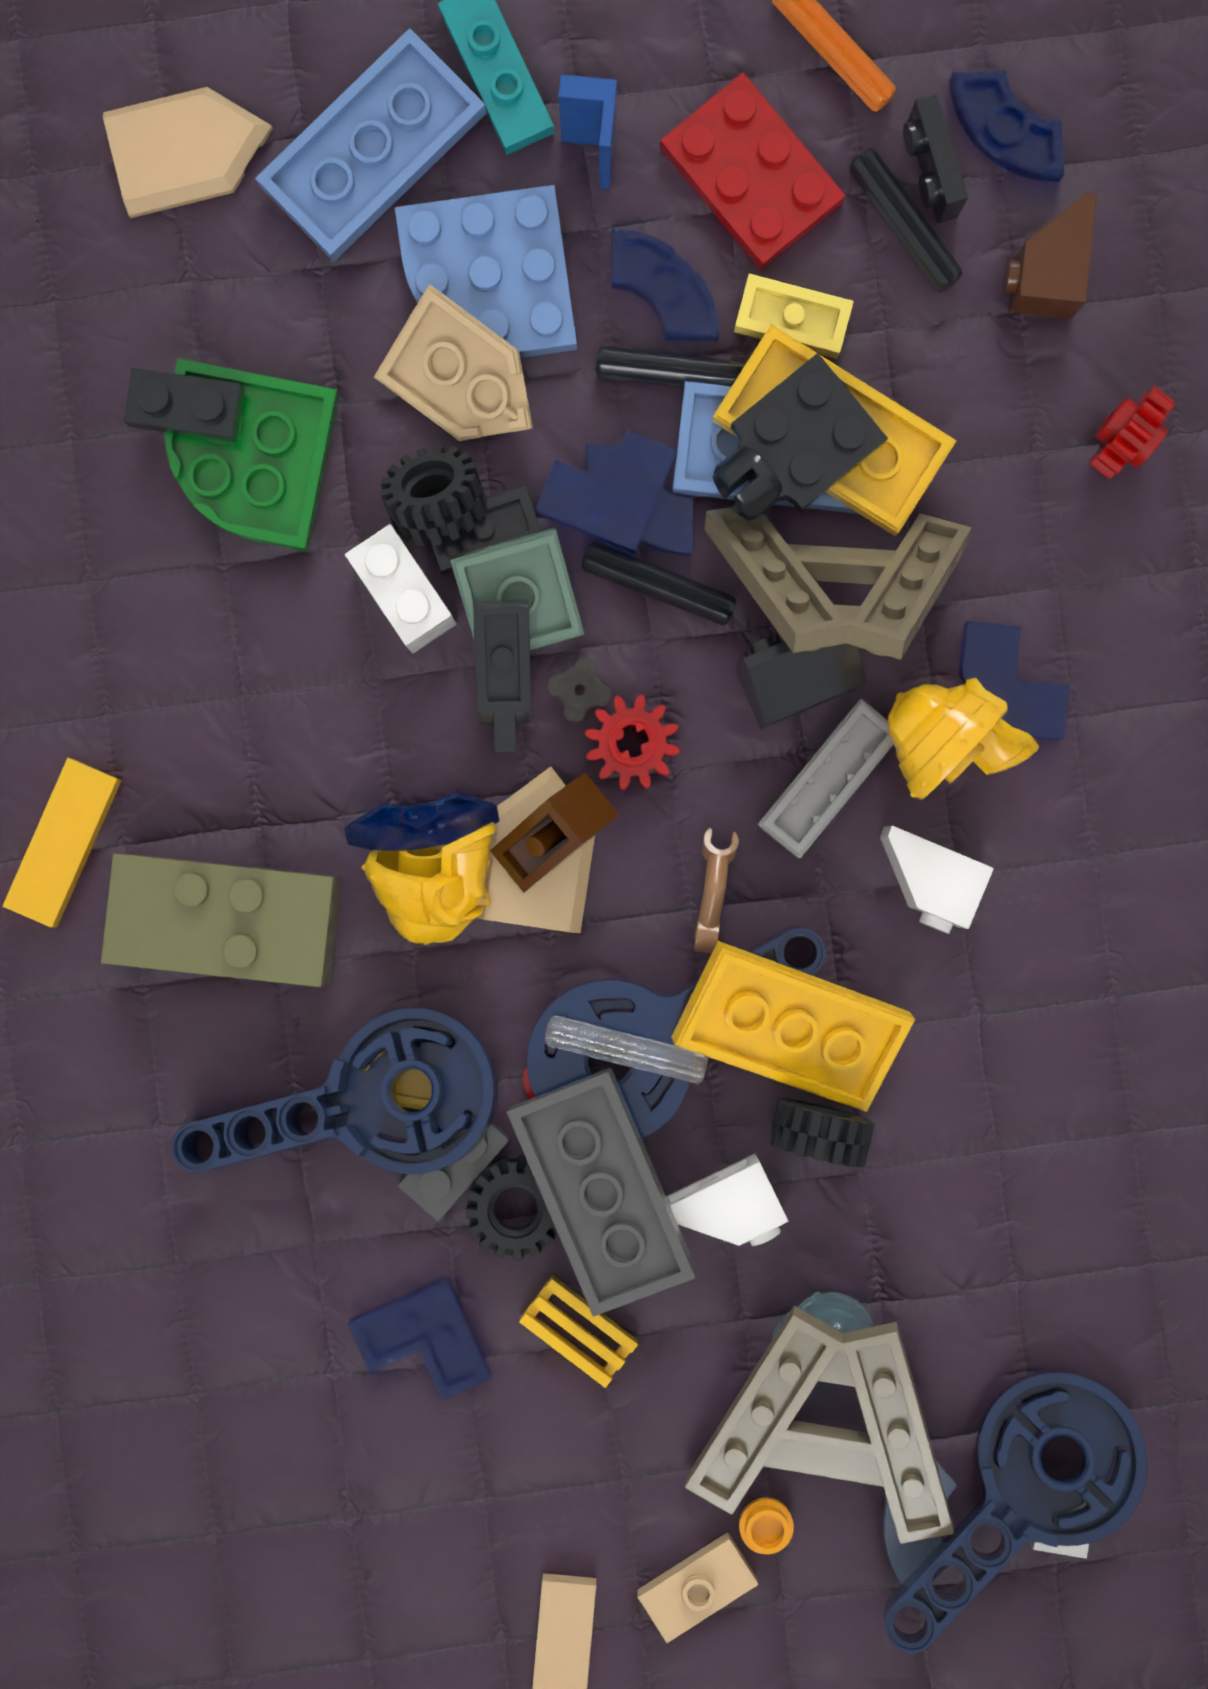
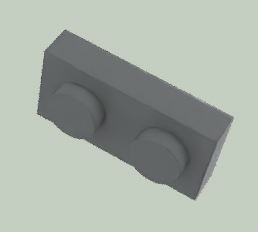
(442, 1188)

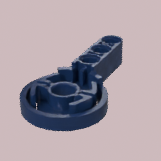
(652, 1018)
(363, 1105)
(1021, 1495)

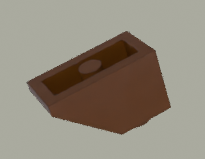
(1054, 264)
(554, 832)

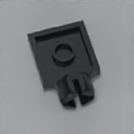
(797, 442)

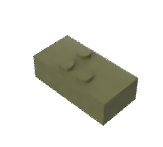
(221, 920)

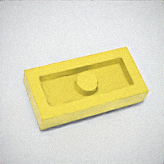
(802, 313)

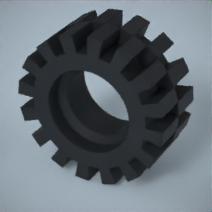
(433, 495)
(821, 1133)
(487, 1225)

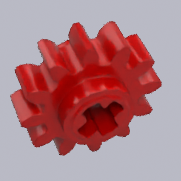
(1131, 432)
(613, 734)

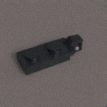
(502, 667)

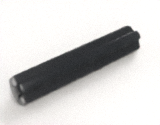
(905, 220)
(664, 368)
(658, 583)

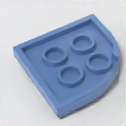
(496, 261)

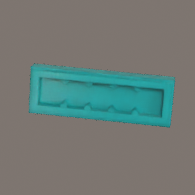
(497, 72)

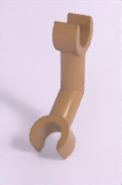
(714, 891)

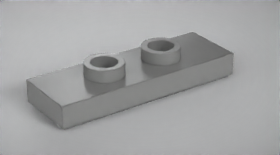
(828, 779)

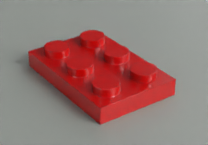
(752, 171)

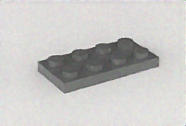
(602, 1192)

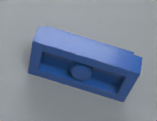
(589, 117)

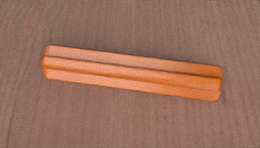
(839, 51)

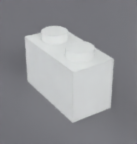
(400, 589)

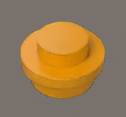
(766, 1525)

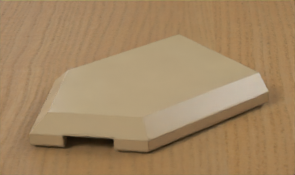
(181, 149)
(457, 371)
(557, 898)

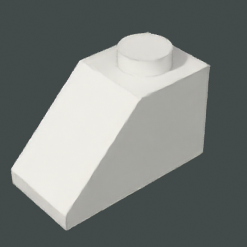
(936, 879)
(731, 1204)

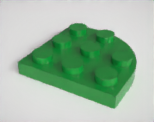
(274, 473)

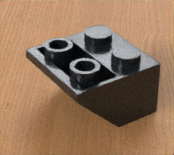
(790, 682)

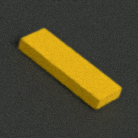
(62, 843)

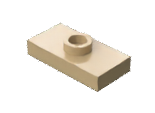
(697, 1587)

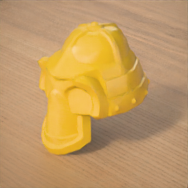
(948, 729)
(433, 889)

